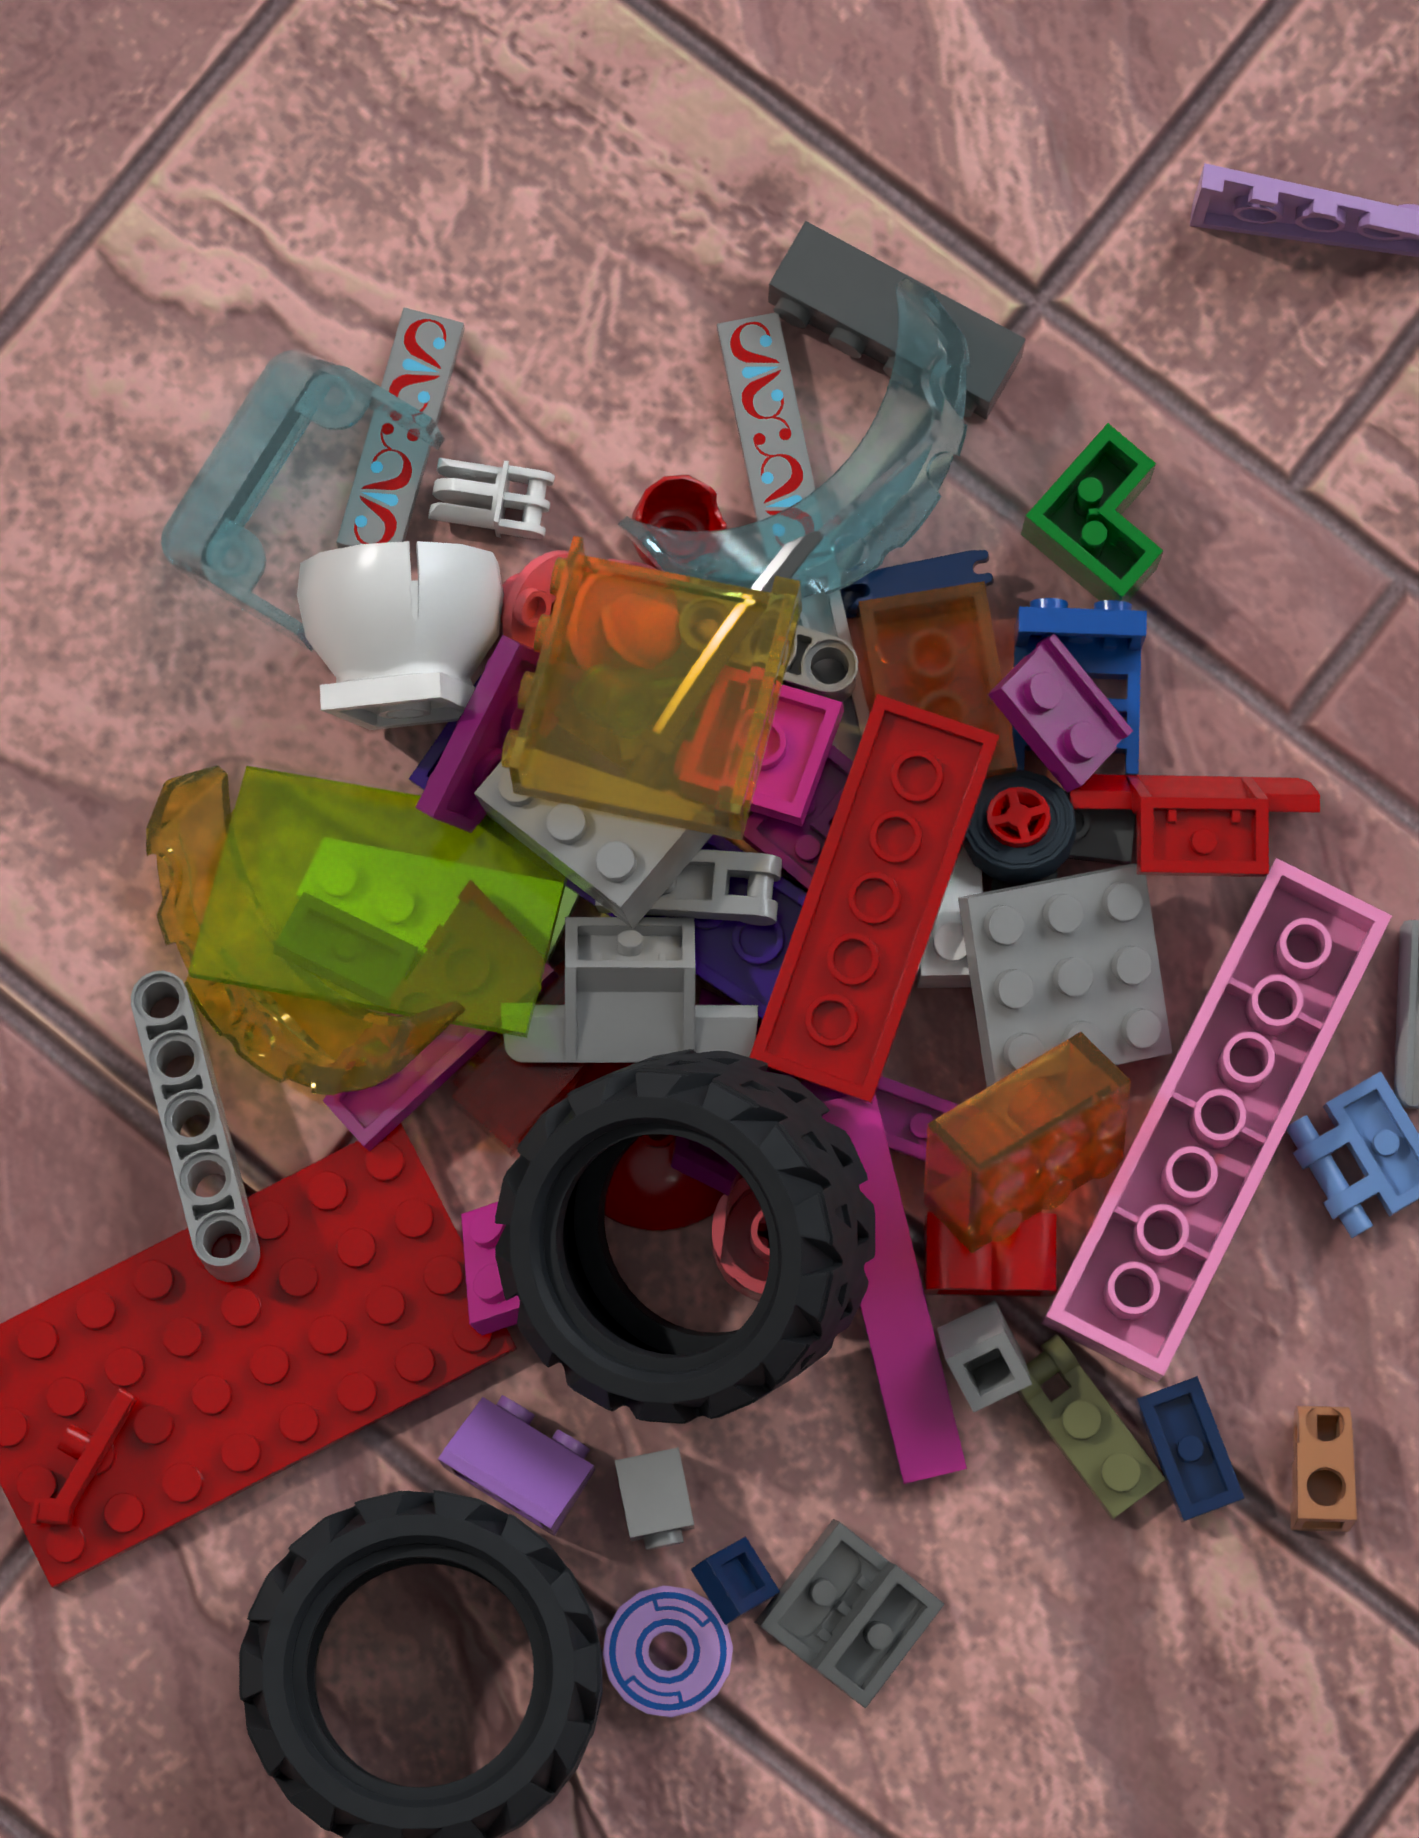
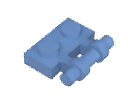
(1380, 1141)

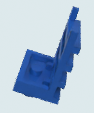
(1103, 642)

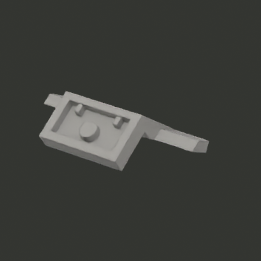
(631, 998)

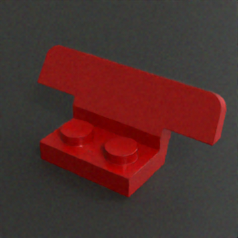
(1199, 820)

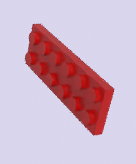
(874, 898)

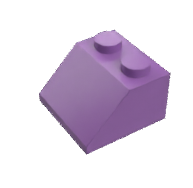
(518, 1463)

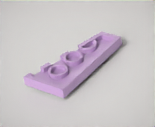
(1298, 212)

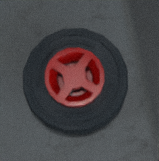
(1039, 815)

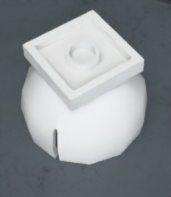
(397, 643)

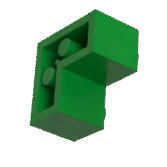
(1083, 522)

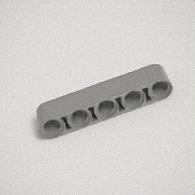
(213, 1149)

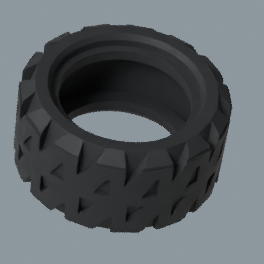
(561, 1264)
(321, 1574)

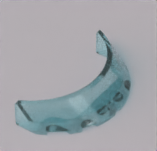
(878, 492)

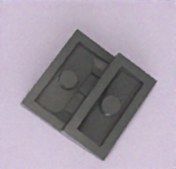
(849, 1613)

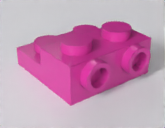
(795, 754)

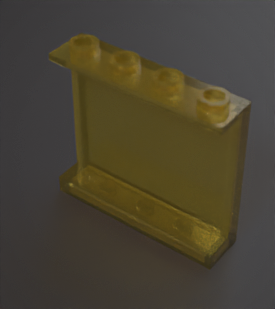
(652, 693)

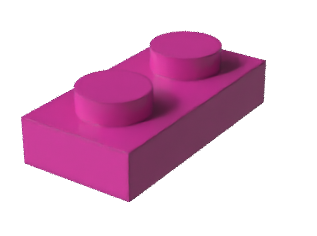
(485, 1293)

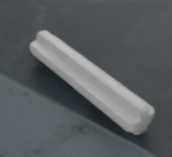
(1407, 1020)

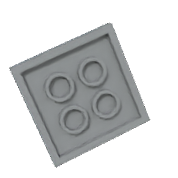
(1065, 963)

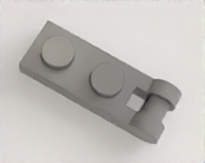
(704, 888)

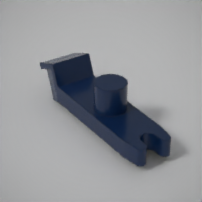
(916, 577)

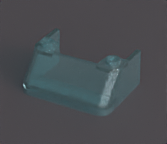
(207, 528)

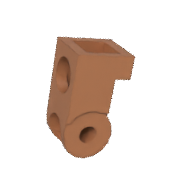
(1323, 1470)

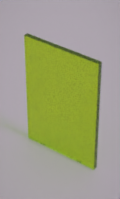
(376, 904)

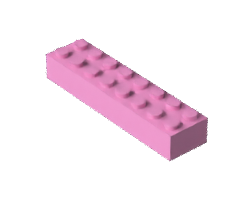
(1216, 1120)

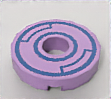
(659, 1690)

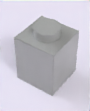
(984, 1356)
(655, 1498)

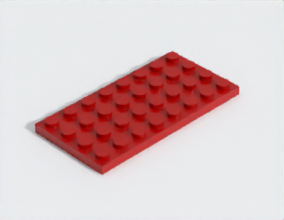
(240, 1378)

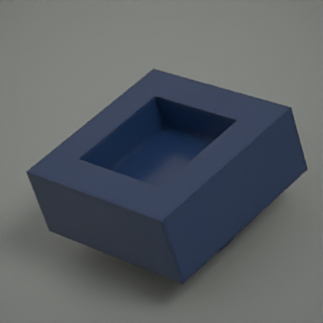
(735, 1580)

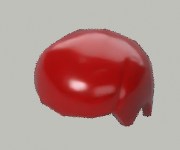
(678, 505)

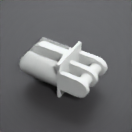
(480, 495)

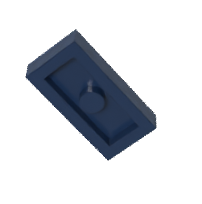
(1189, 1449)

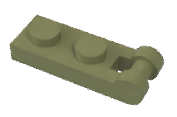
(1089, 1431)

